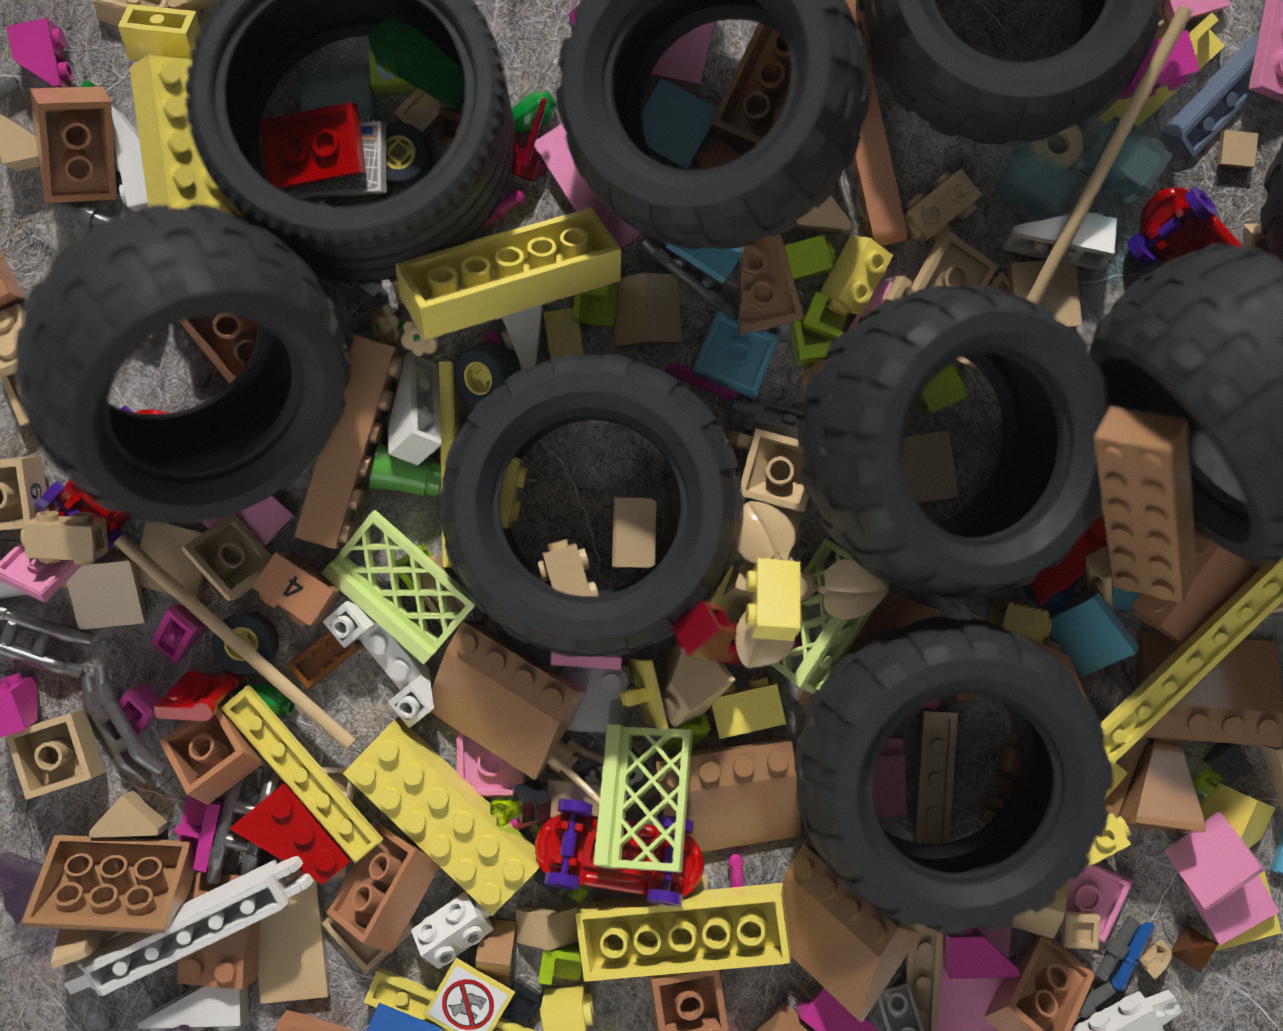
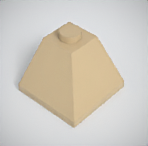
(774, 471)
(690, 685)

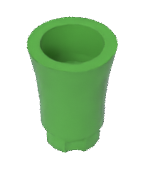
(403, 476)

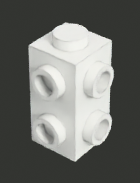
(452, 930)

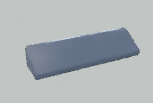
(1214, 104)

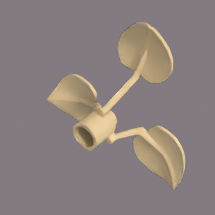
(848, 587)

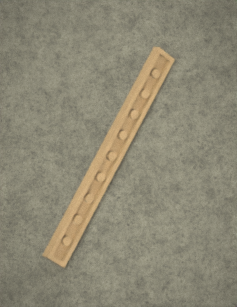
(931, 826)

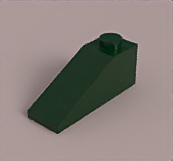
(417, 61)

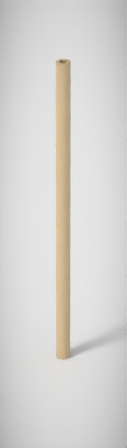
(1110, 153)
(234, 641)

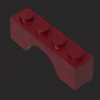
(707, 634)

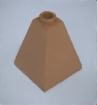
(1162, 792)

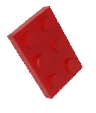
(313, 146)

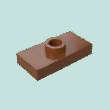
(321, 659)

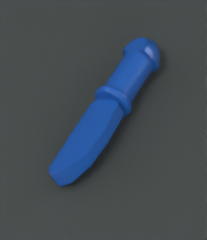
(1137, 946)

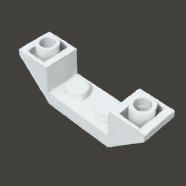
(404, 669)

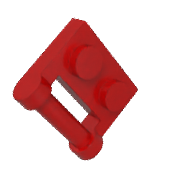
(196, 696)

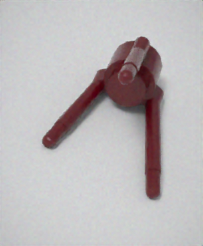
(527, 163)

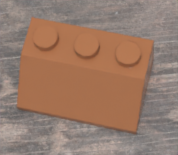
(1216, 581)
(383, 890)

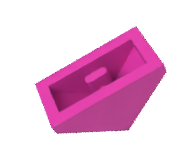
(178, 632)
(139, 707)

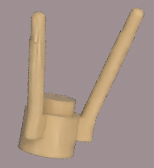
(563, 761)

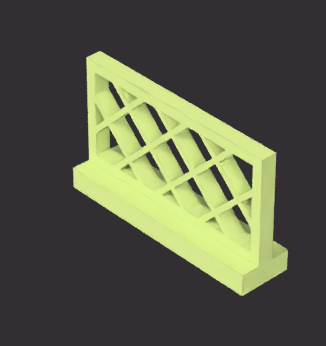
(380, 604)
(835, 636)
(614, 800)

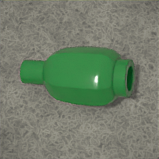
(526, 109)
(273, 698)

